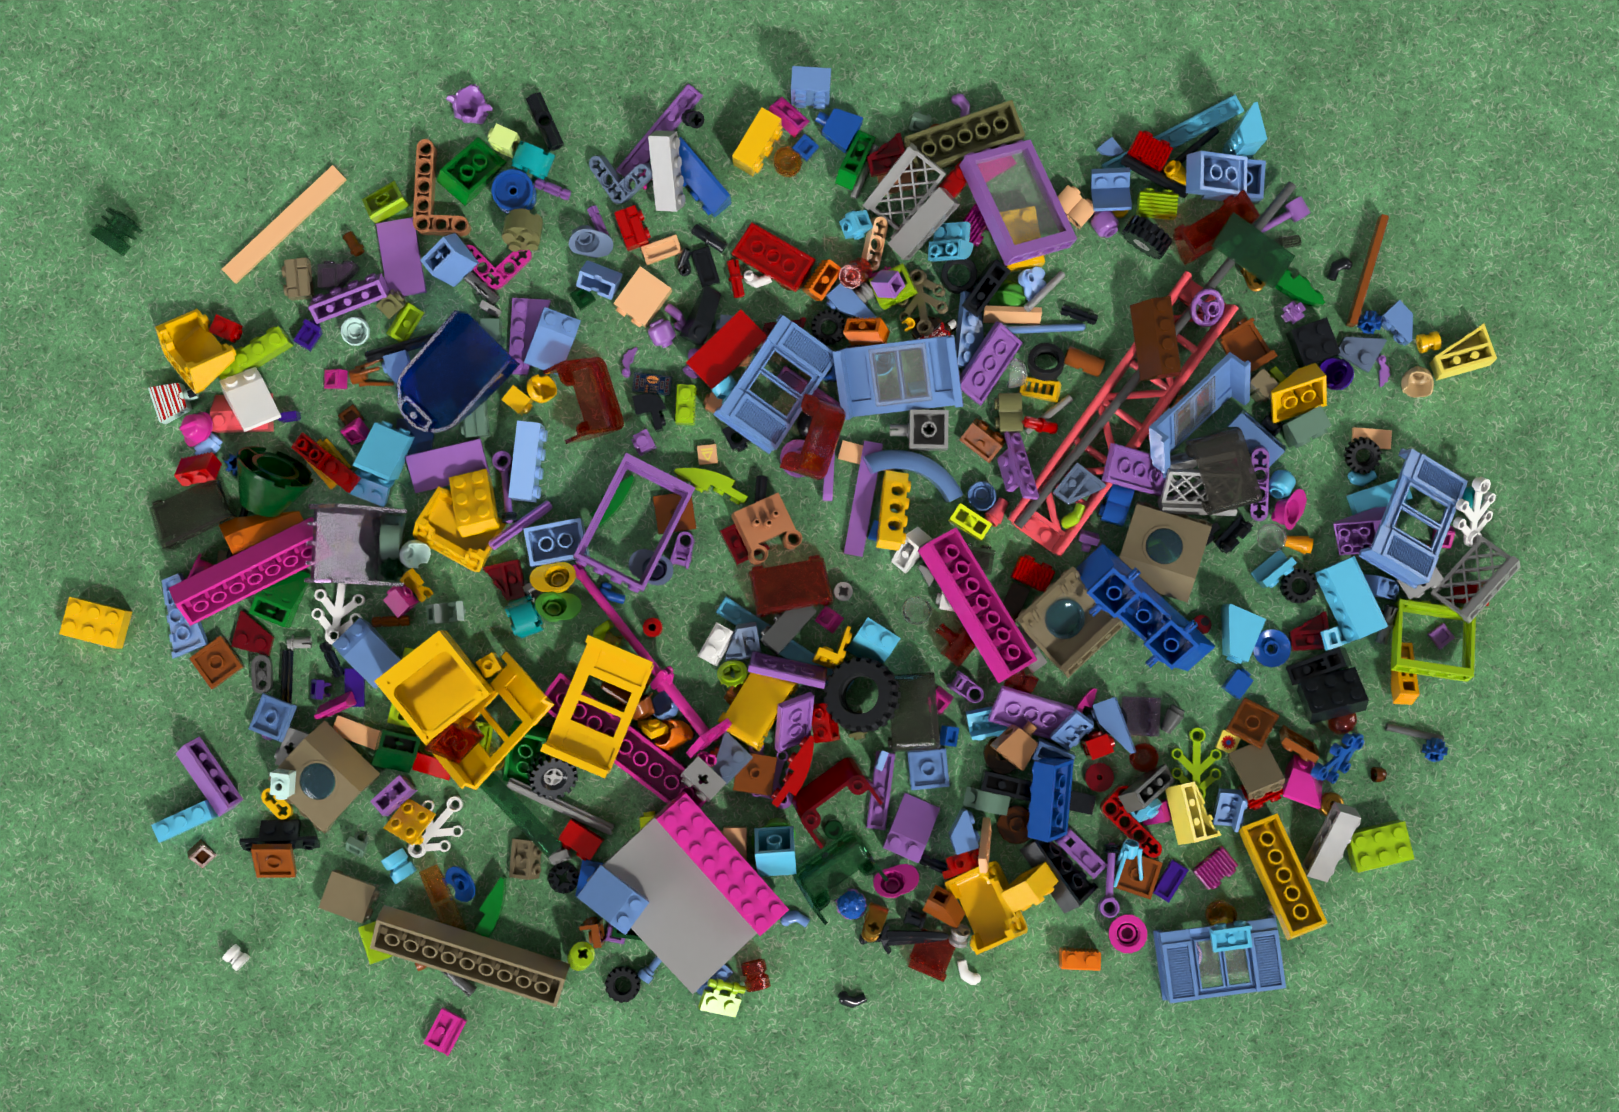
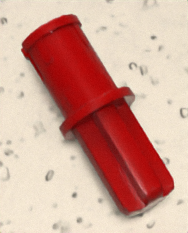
(735, 278)
(1040, 425)

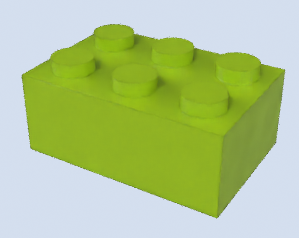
(1379, 846)

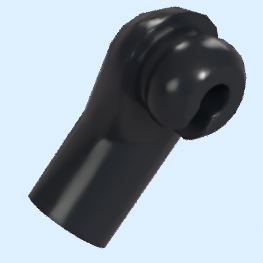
(683, 262)
(1338, 265)
(849, 1001)

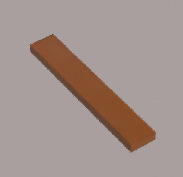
(1367, 270)

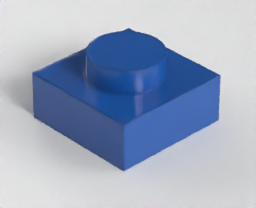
(805, 147)
(949, 736)

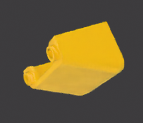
(194, 350)
(438, 530)
(756, 708)
(986, 908)

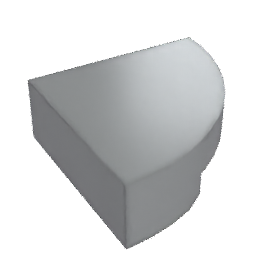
(491, 310)

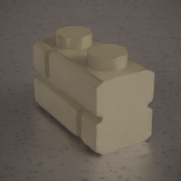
(298, 279)
(1261, 386)

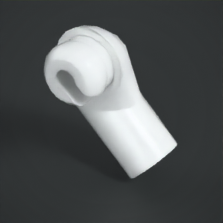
(756, 281)
(966, 975)

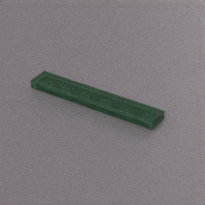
(520, 815)

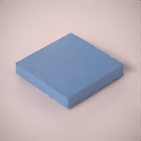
(272, 717)
(928, 769)

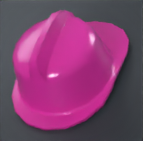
(196, 428)
(1290, 510)
(901, 880)

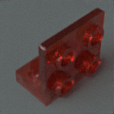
(931, 958)

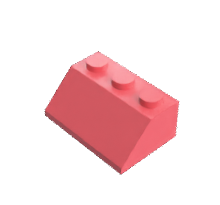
(225, 420)

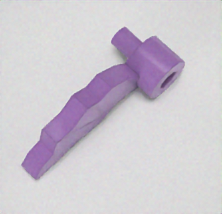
(628, 359)
(1384, 370)

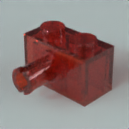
(958, 644)

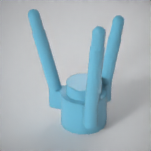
(1129, 851)

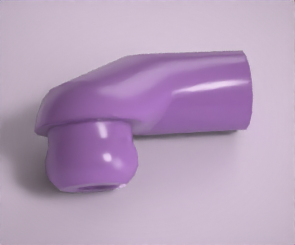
(962, 102)
(677, 314)

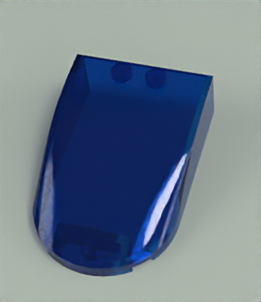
(452, 375)

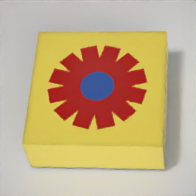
(1227, 742)

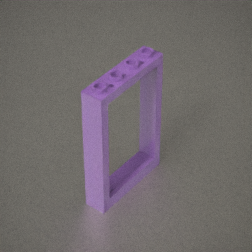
(656, 476)

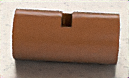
(1080, 359)

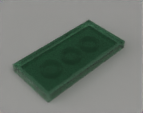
(1253, 250)

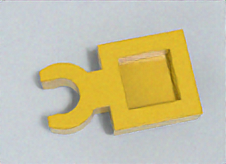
(652, 728)

